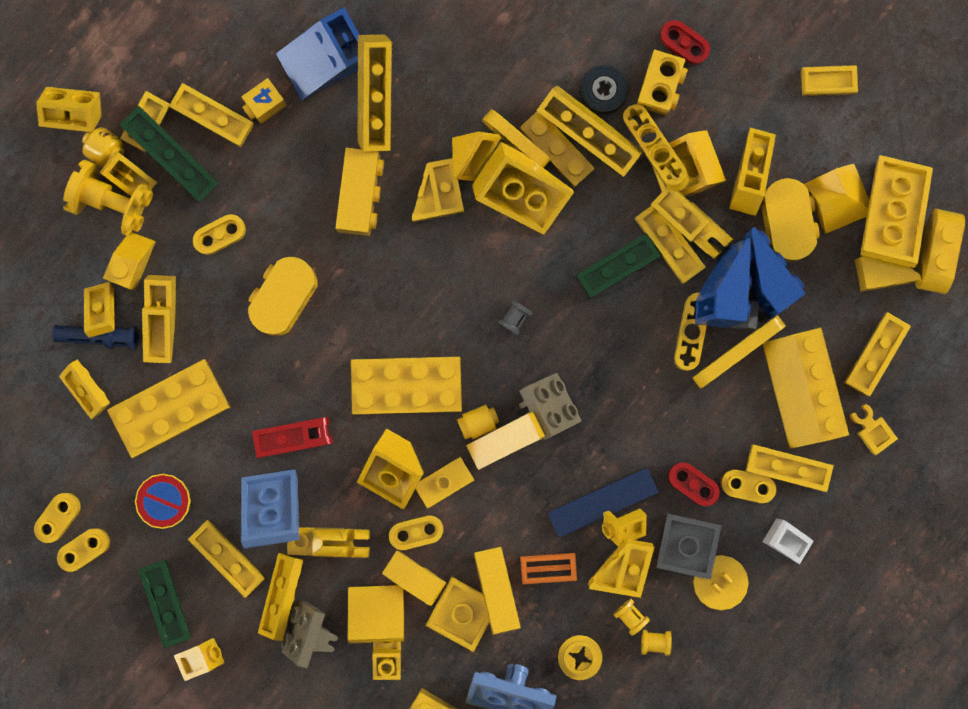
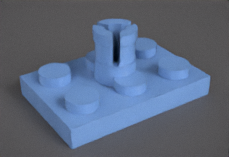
(269, 509)
(493, 693)

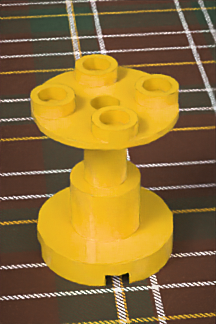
(86, 190)

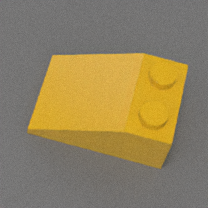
(521, 189)

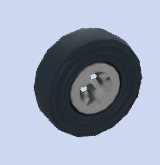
(616, 95)

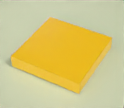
(375, 614)
(460, 614)

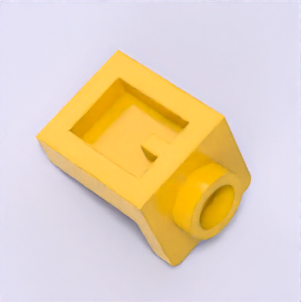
(629, 526)
(199, 659)

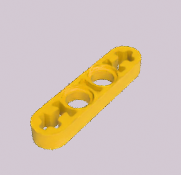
(655, 147)
(738, 351)

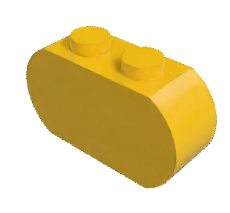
(789, 219)
(940, 251)
(282, 296)

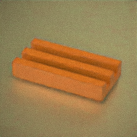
(572, 566)

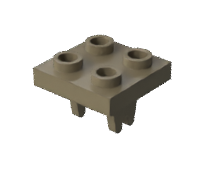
(550, 405)
(306, 634)

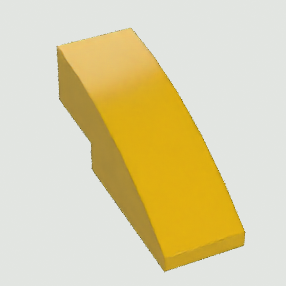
(158, 318)

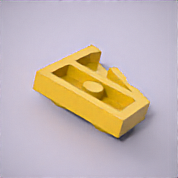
(438, 193)
(624, 569)

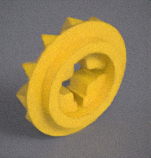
(585, 669)

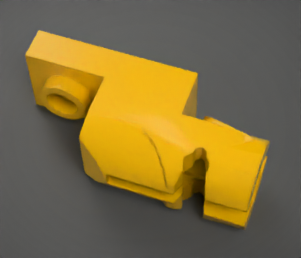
(691, 221)
(329, 542)

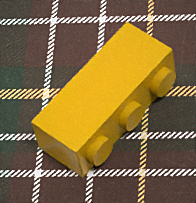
(359, 192)

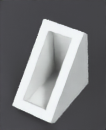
(788, 540)

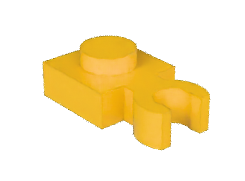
(875, 433)

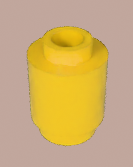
(478, 422)

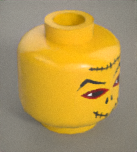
(101, 146)

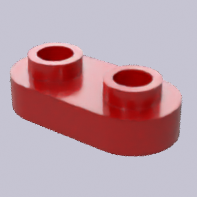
(686, 41)
(693, 483)

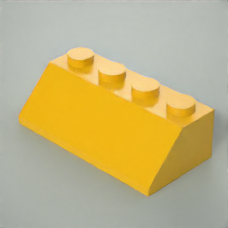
(805, 388)

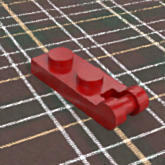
(291, 437)

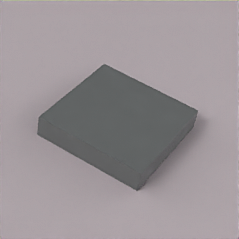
(688, 546)

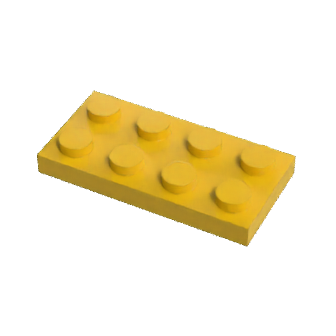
(896, 211)
(406, 385)
(168, 408)

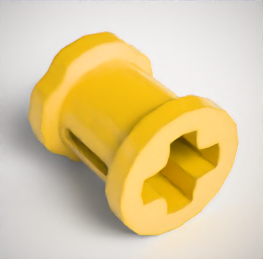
(631, 617)
(656, 642)

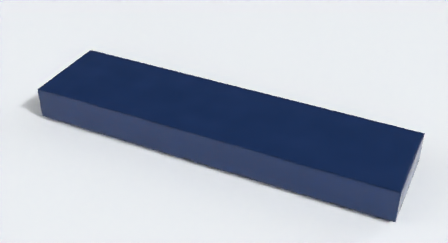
(610, 497)

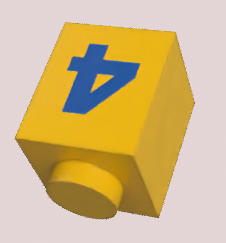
(263, 101)

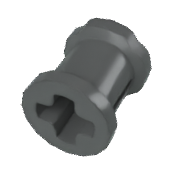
(515, 317)

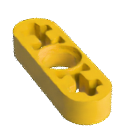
(514, 137)
(681, 350)

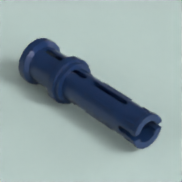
(120, 337)

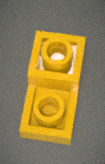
(414, 578)
(386, 660)

